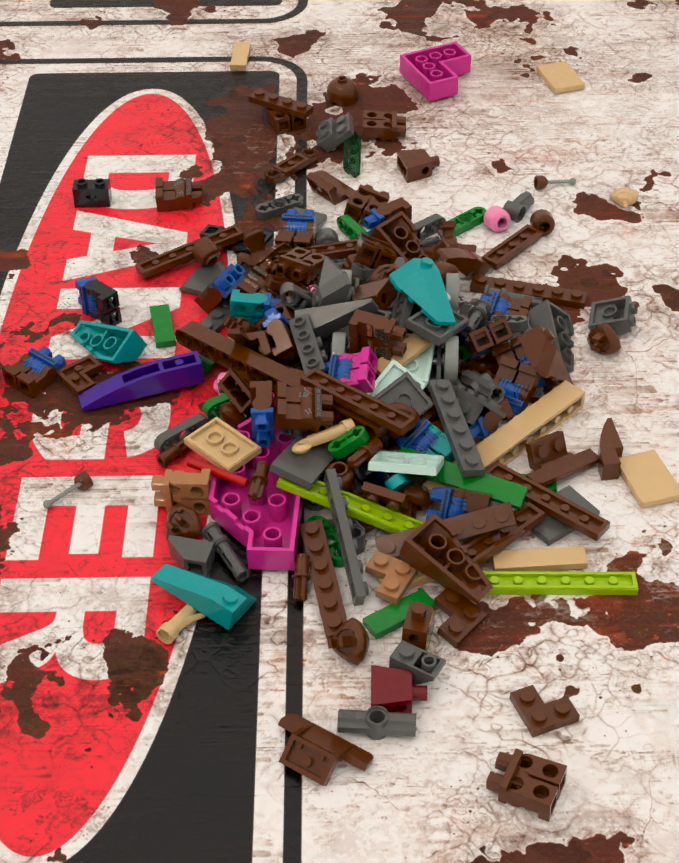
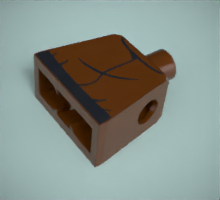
(239, 392)

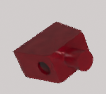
(394, 689)

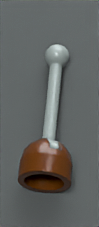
(541, 182)
(81, 482)

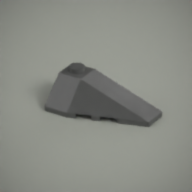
(332, 285)
(335, 316)
(560, 324)

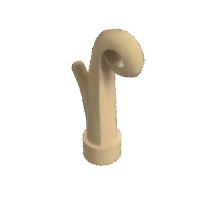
(323, 436)
(170, 630)

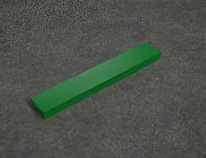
(501, 489)

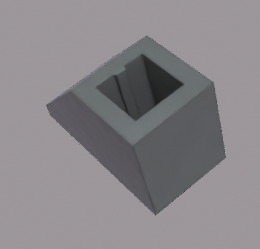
(192, 554)
(421, 663)

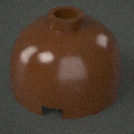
(342, 91)

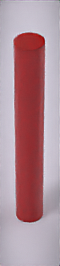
(220, 473)

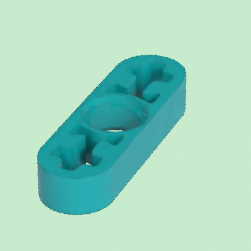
(399, 481)

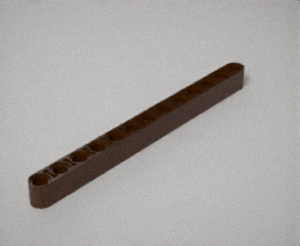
(261, 368)

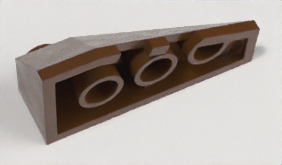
(402, 235)
(544, 354)
(440, 556)

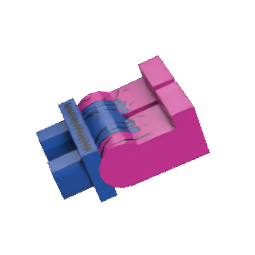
(355, 369)

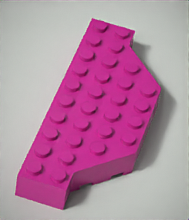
(263, 526)

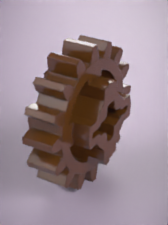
(239, 323)

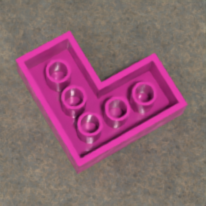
(436, 69)

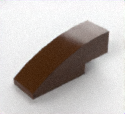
(464, 260)
(609, 452)

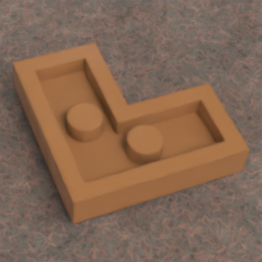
(395, 574)

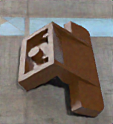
(329, 187)
(256, 341)
(551, 460)
(316, 750)

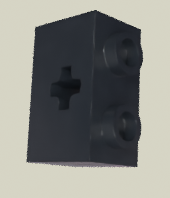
(92, 193)

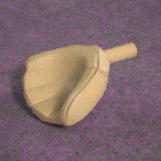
(625, 196)

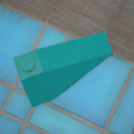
(425, 287)
(109, 342)
(211, 597)

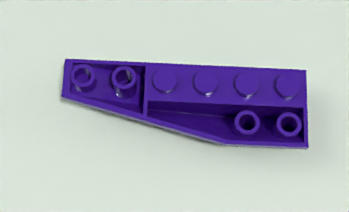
(145, 381)

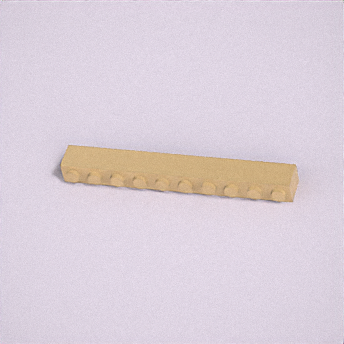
(531, 424)

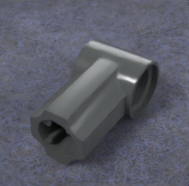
(518, 206)

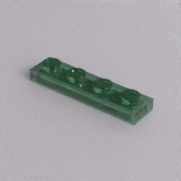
(352, 155)

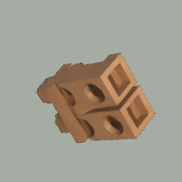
(183, 489)

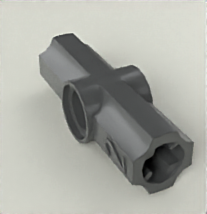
(483, 385)
(376, 723)

